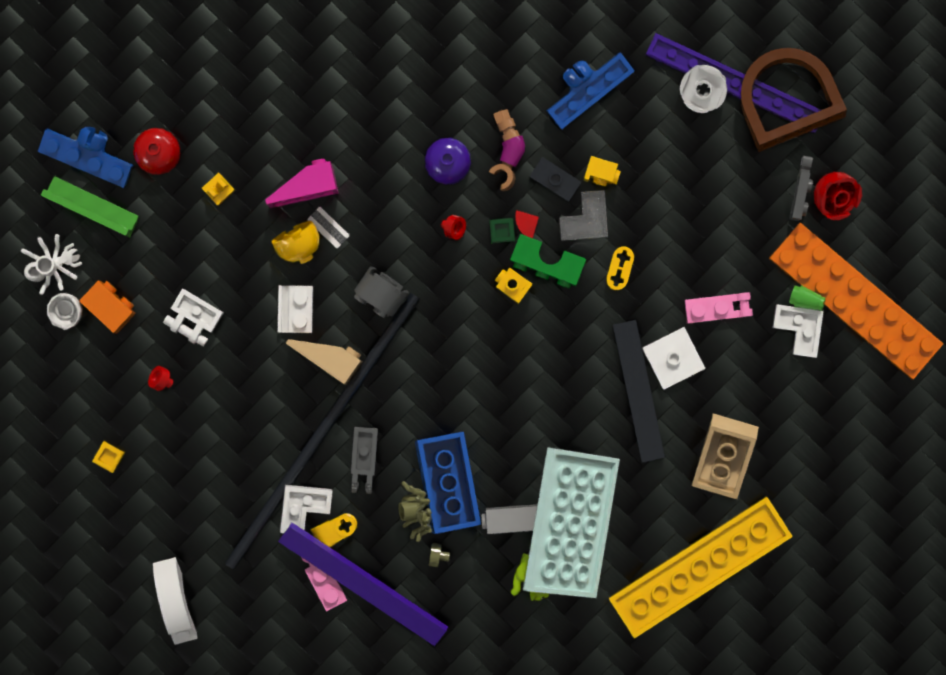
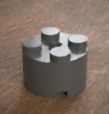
(380, 292)

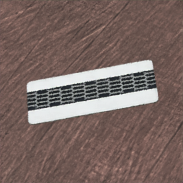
(328, 227)

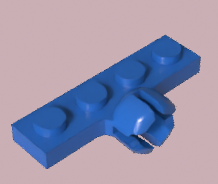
(588, 87)
(86, 154)

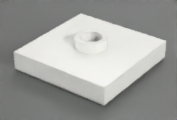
(673, 358)

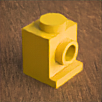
(602, 171)
(514, 293)

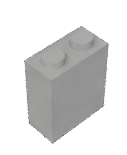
(509, 519)

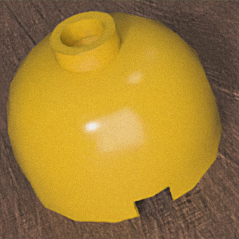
(298, 243)

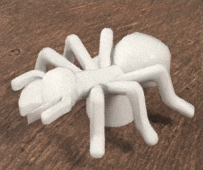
(47, 266)

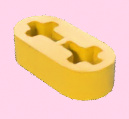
(625, 271)

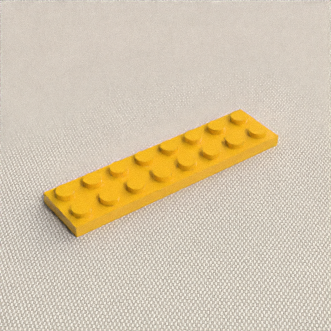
(700, 567)

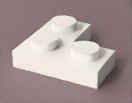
(805, 323)
(301, 500)

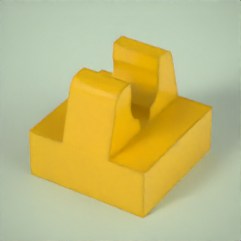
(218, 189)

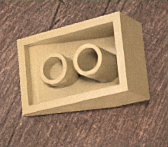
(333, 359)
(725, 456)

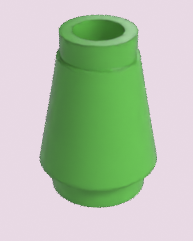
(806, 298)

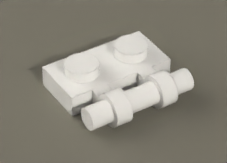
(197, 311)

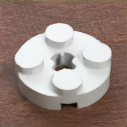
(698, 76)

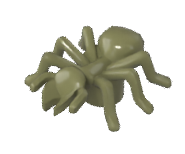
(412, 511)

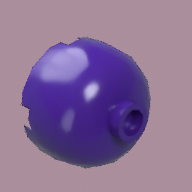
(447, 161)

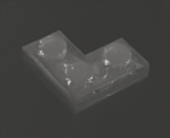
(591, 223)

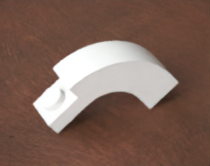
(172, 601)

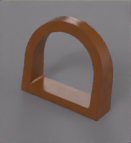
(835, 111)

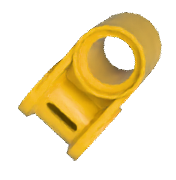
(331, 531)

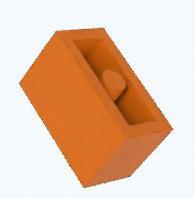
(108, 306)

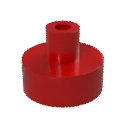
(454, 227)
(160, 378)

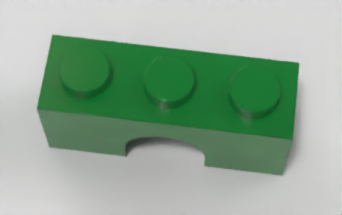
(527, 256)

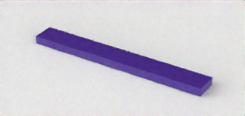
(763, 95)
(363, 584)

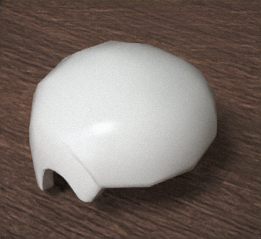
(64, 311)

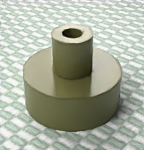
(437, 554)

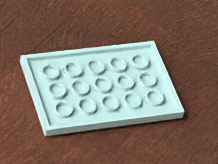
(571, 523)

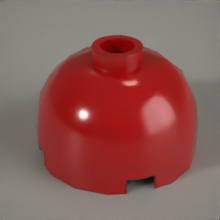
(156, 151)
(837, 195)

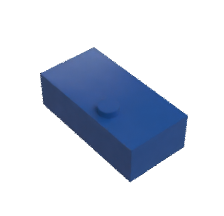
(448, 482)

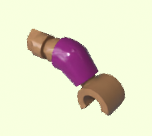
(512, 148)

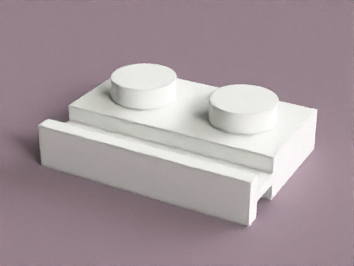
(295, 309)

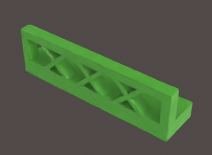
(91, 206)

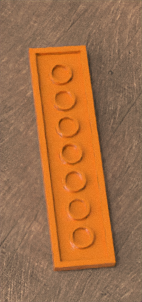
(856, 301)

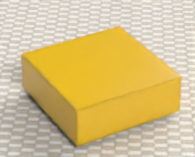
(108, 457)

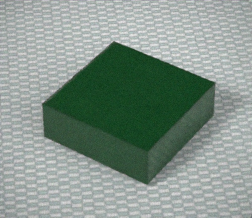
(502, 230)

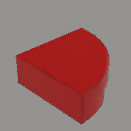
(526, 223)

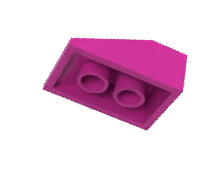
(310, 183)

